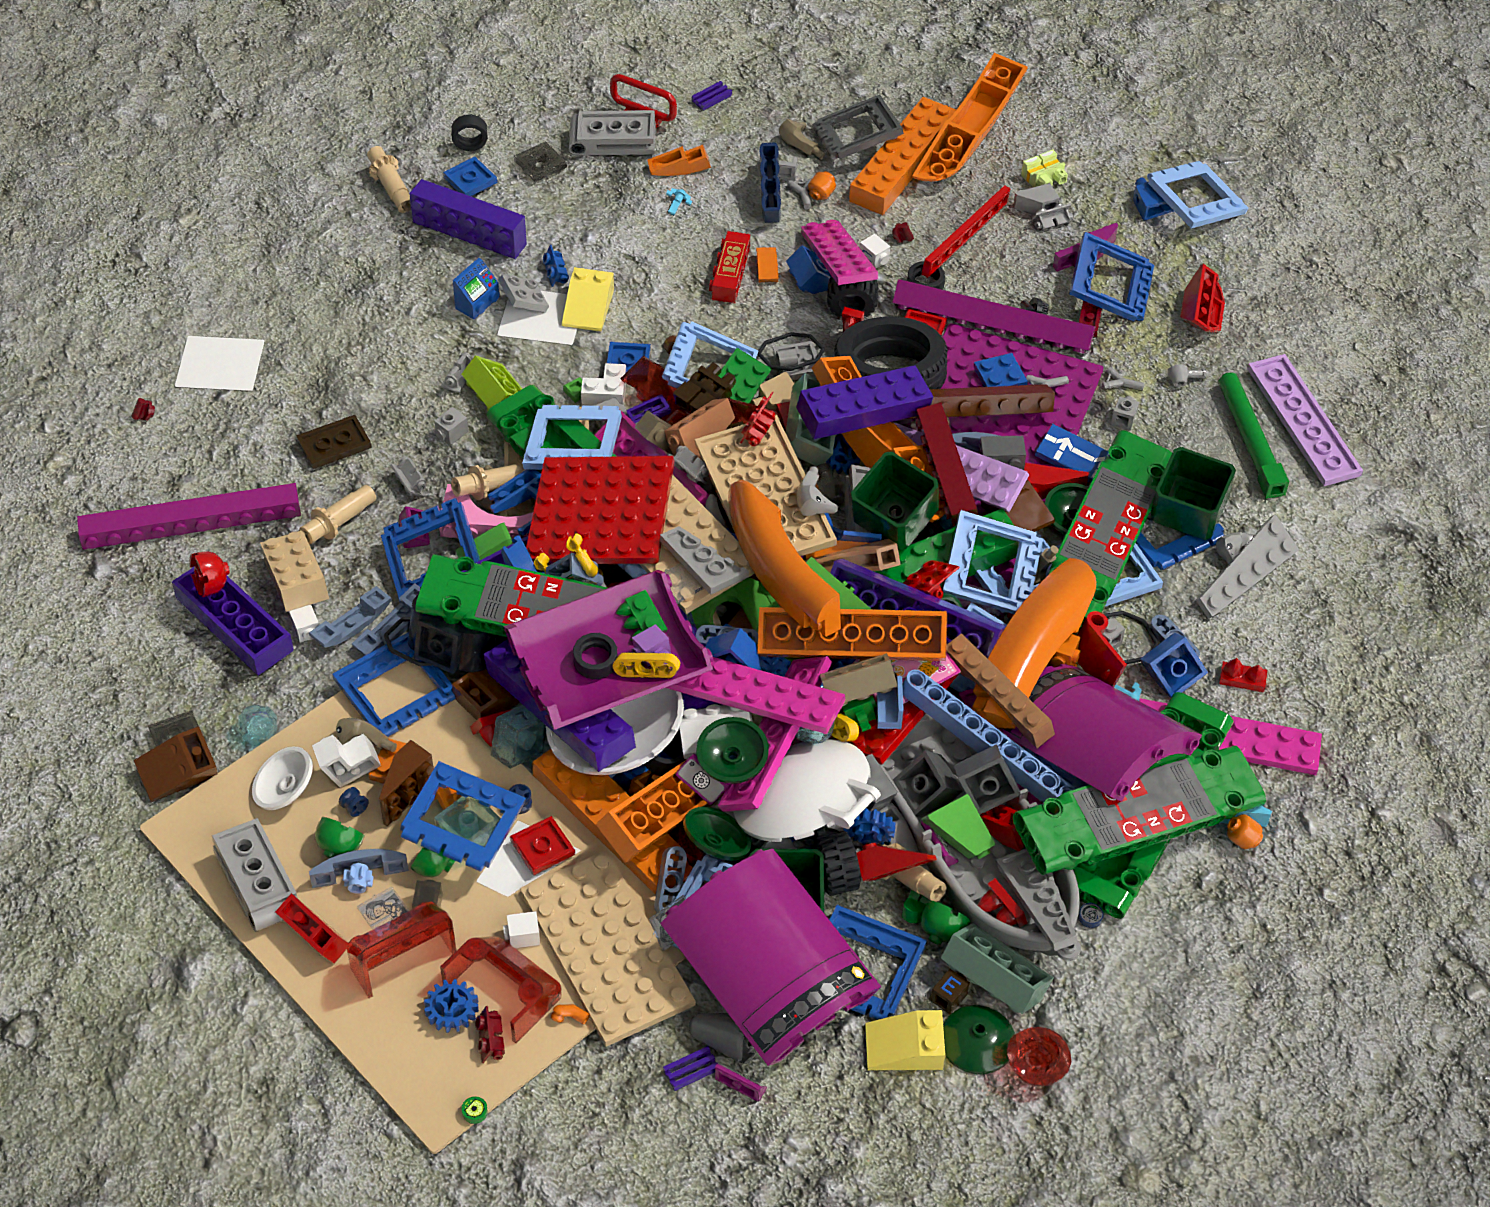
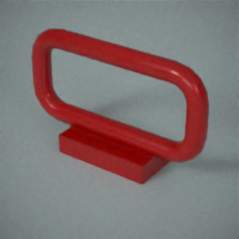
(633, 106)

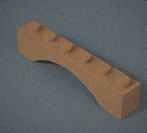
(872, 556)
(1019, 708)

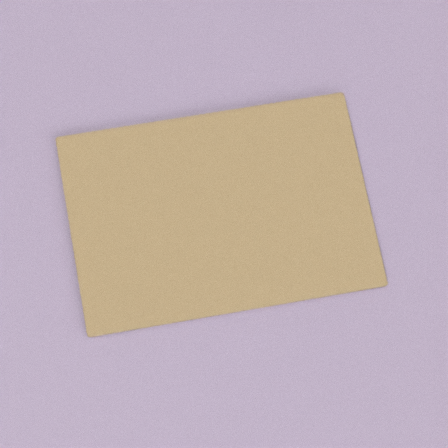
(387, 1036)

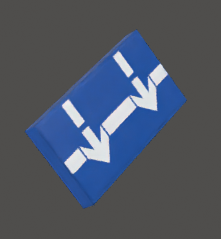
(1070, 451)

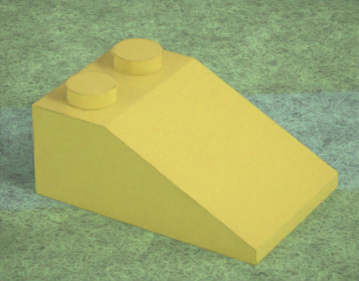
(588, 299)
(906, 1042)

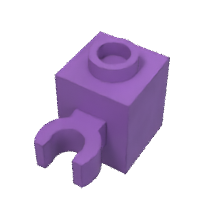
(651, 641)

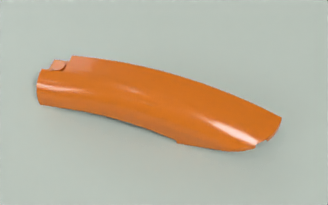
(971, 120)
(873, 441)
(777, 562)
(1037, 632)

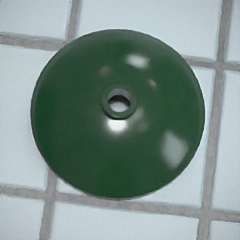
(1064, 503)
(728, 738)
(716, 834)
(973, 1050)

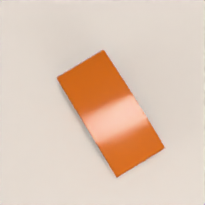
(767, 264)

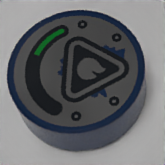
(1090, 915)

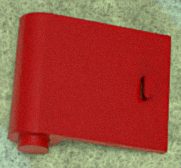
(1096, 653)

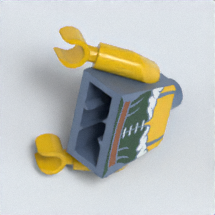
(573, 566)

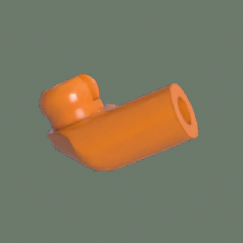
(569, 1010)

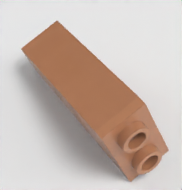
(705, 421)

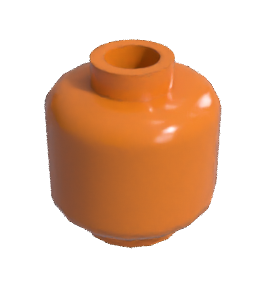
(821, 185)
(1244, 831)

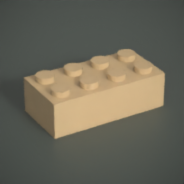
(294, 570)

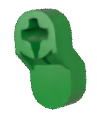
(913, 907)

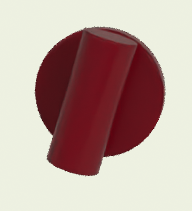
(902, 232)
(143, 410)

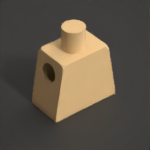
(782, 388)

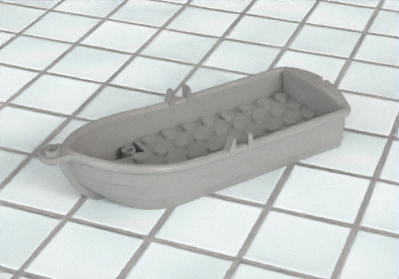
(968, 878)

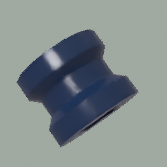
(523, 791)
(353, 801)

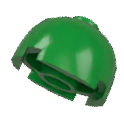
(337, 838)
(431, 863)
(941, 922)

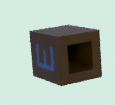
(950, 991)

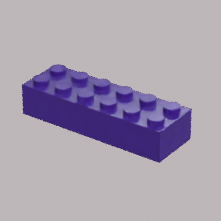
(468, 219)
(863, 402)
(237, 622)

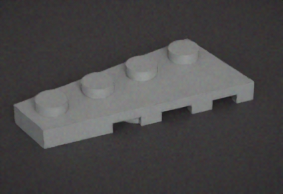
(702, 561)

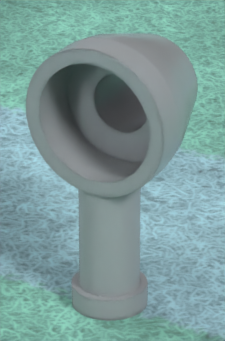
(1179, 374)

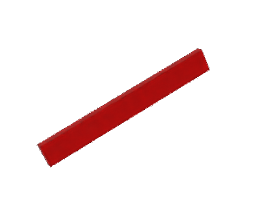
(965, 231)

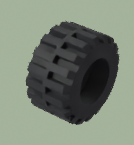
(857, 296)
(840, 863)

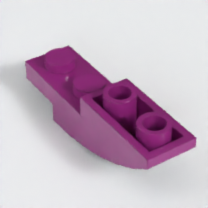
(1067, 257)

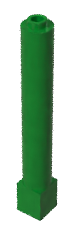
(1271, 474)

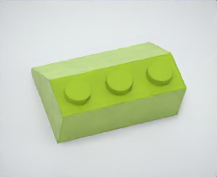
(490, 381)

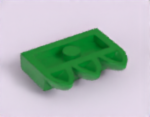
(643, 613)

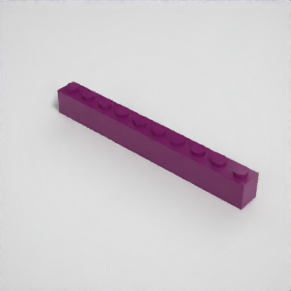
(995, 315)
(188, 516)

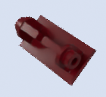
(489, 1045)

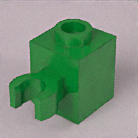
(861, 711)

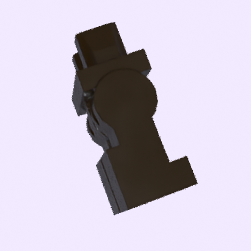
(704, 387)

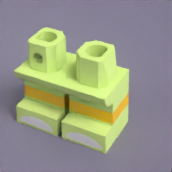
(1044, 169)

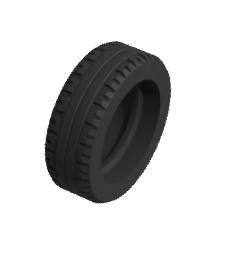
(896, 337)

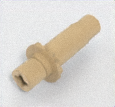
(384, 168)
(481, 481)
(326, 521)
(919, 880)

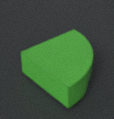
(573, 389)

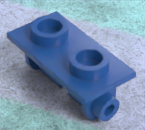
(555, 266)

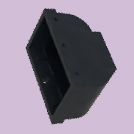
(448, 645)

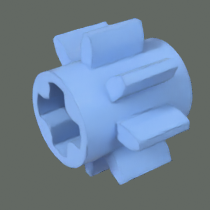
(358, 878)

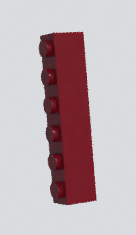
(946, 461)

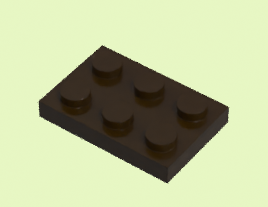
(334, 441)

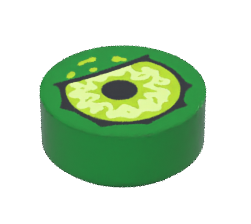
(474, 1110)

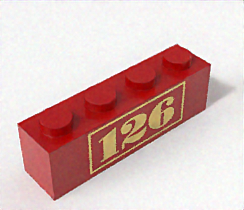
(730, 267)

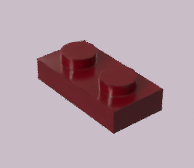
(1090, 315)

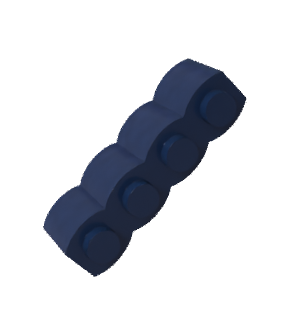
(770, 182)

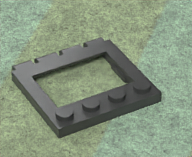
(880, 114)

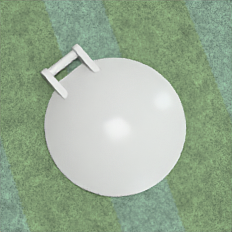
(654, 724)
(811, 790)

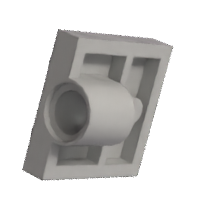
(523, 293)
(793, 355)

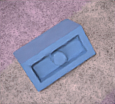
(890, 707)

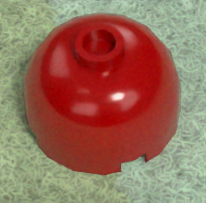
(209, 572)

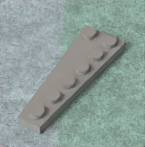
(1257, 559)
(1039, 897)

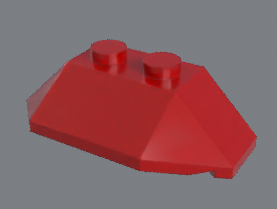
(1203, 301)

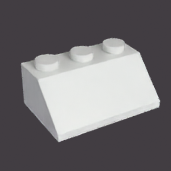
(696, 721)

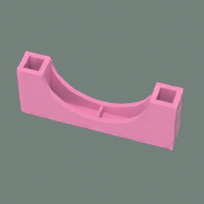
(480, 520)

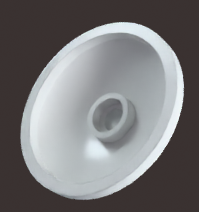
(282, 778)

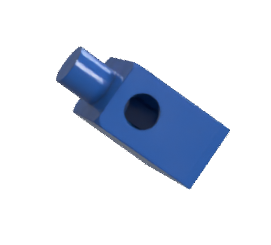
(1148, 201)

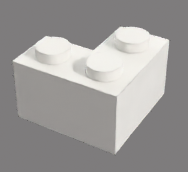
(602, 389)
(346, 761)

